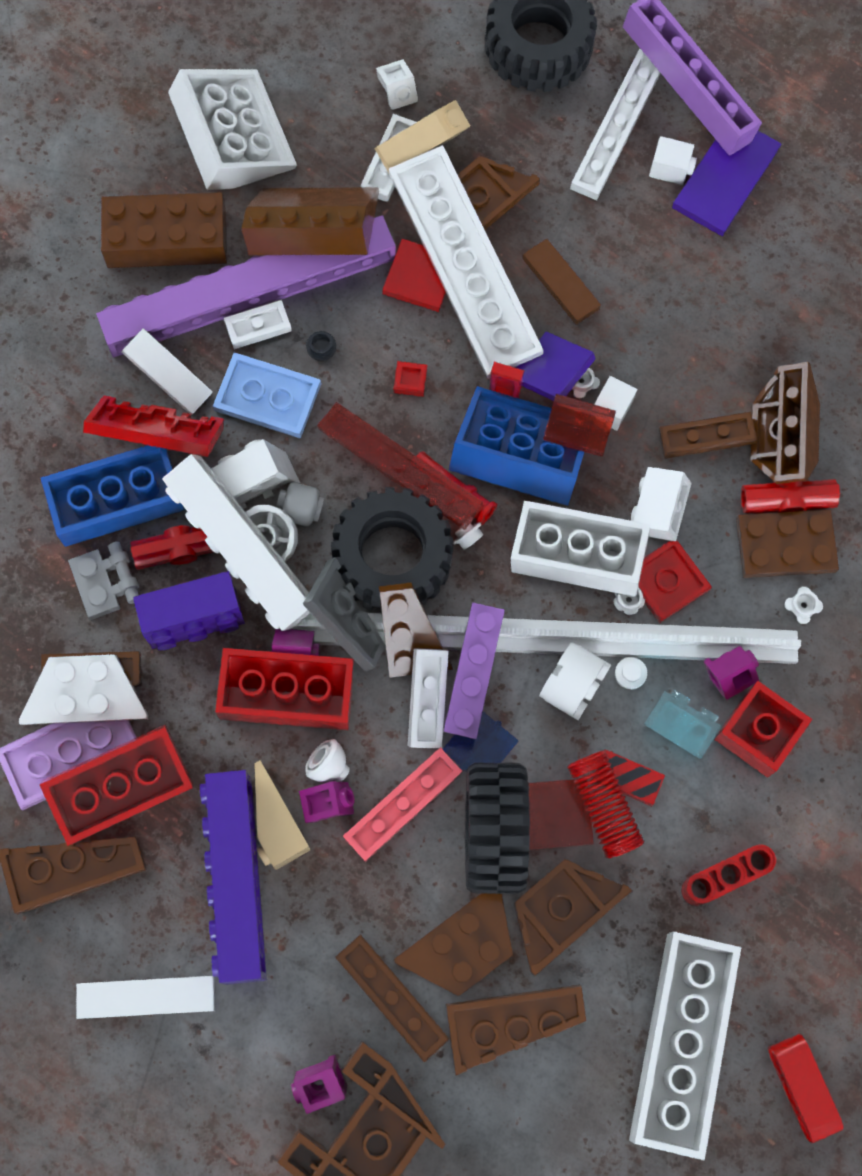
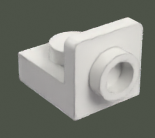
(398, 84)

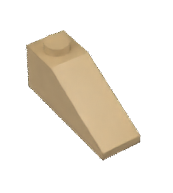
(423, 135)
(275, 825)

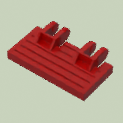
(153, 426)

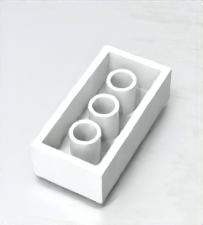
(580, 548)

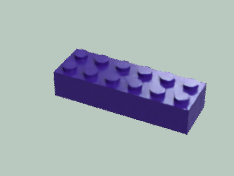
(235, 878)

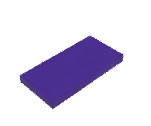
(725, 182)

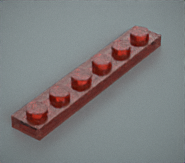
(400, 465)

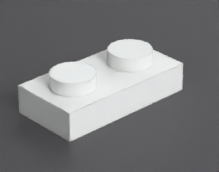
(257, 324)

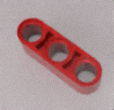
(743, 869)
(805, 1088)

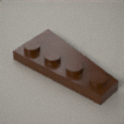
(507, 1023)

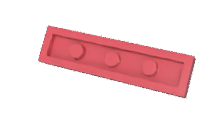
(402, 804)

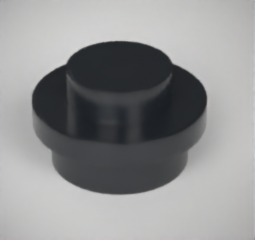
(321, 346)

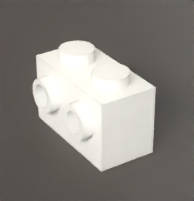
(662, 502)

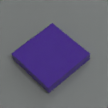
(557, 368)

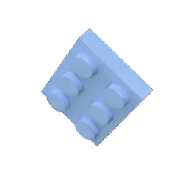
(267, 395)

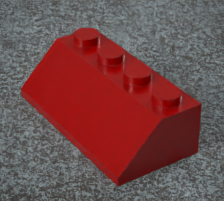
(285, 689)

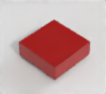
(410, 378)

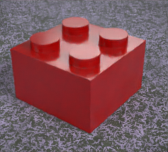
(763, 729)

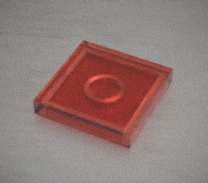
(558, 815)

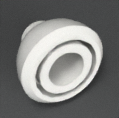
(327, 763)

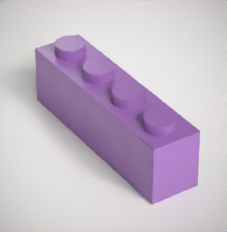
(474, 670)

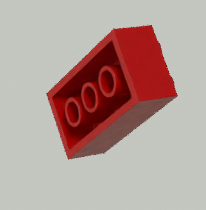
(116, 785)

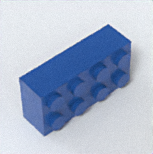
(110, 494)

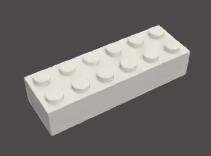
(685, 1045)

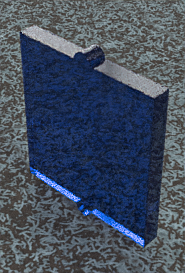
(490, 746)

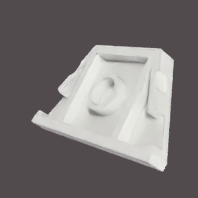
(82, 691)

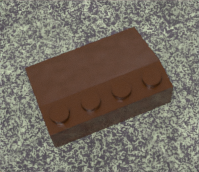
(310, 221)

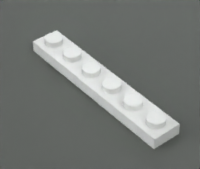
(616, 127)

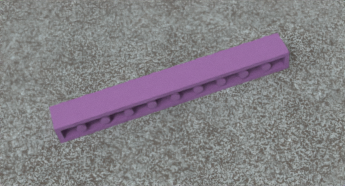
(235, 290)

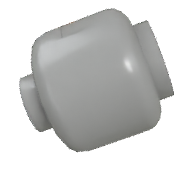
(301, 503)

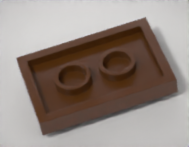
(787, 543)

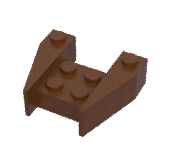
(379, 1134)

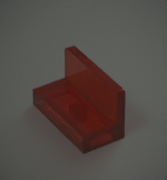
(579, 425)

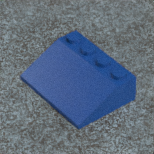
(506, 447)

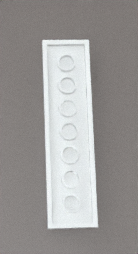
(465, 260)

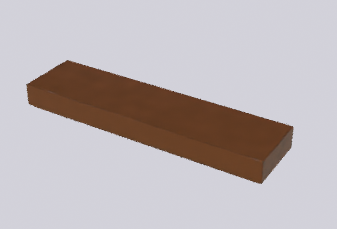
(392, 998)

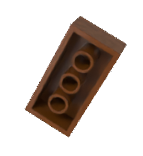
(163, 230)

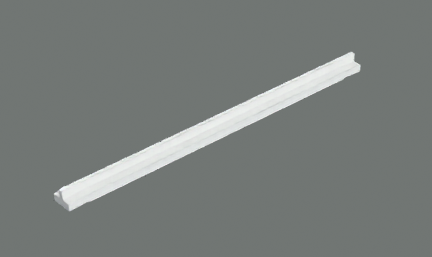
(606, 638)

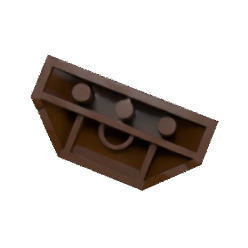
(787, 425)

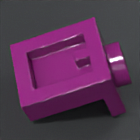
(327, 801)

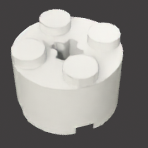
(574, 680)

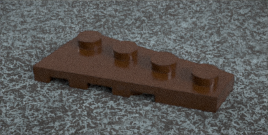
(55, 872)

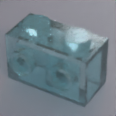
(683, 724)

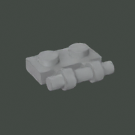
(94, 582)

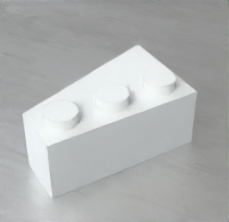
(255, 471)

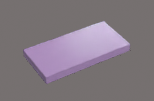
(56, 750)

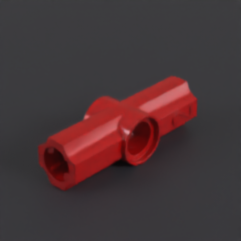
(790, 496)
(175, 546)

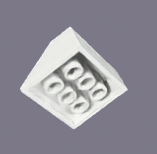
(230, 126)

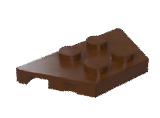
(494, 188)
(562, 910)
(462, 946)

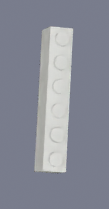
(239, 542)

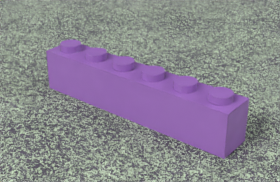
(691, 74)

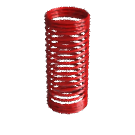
(620, 845)

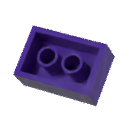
(189, 611)

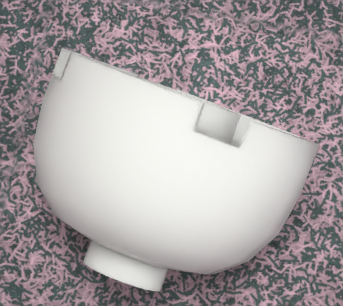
(276, 527)

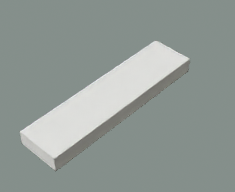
(145, 997)

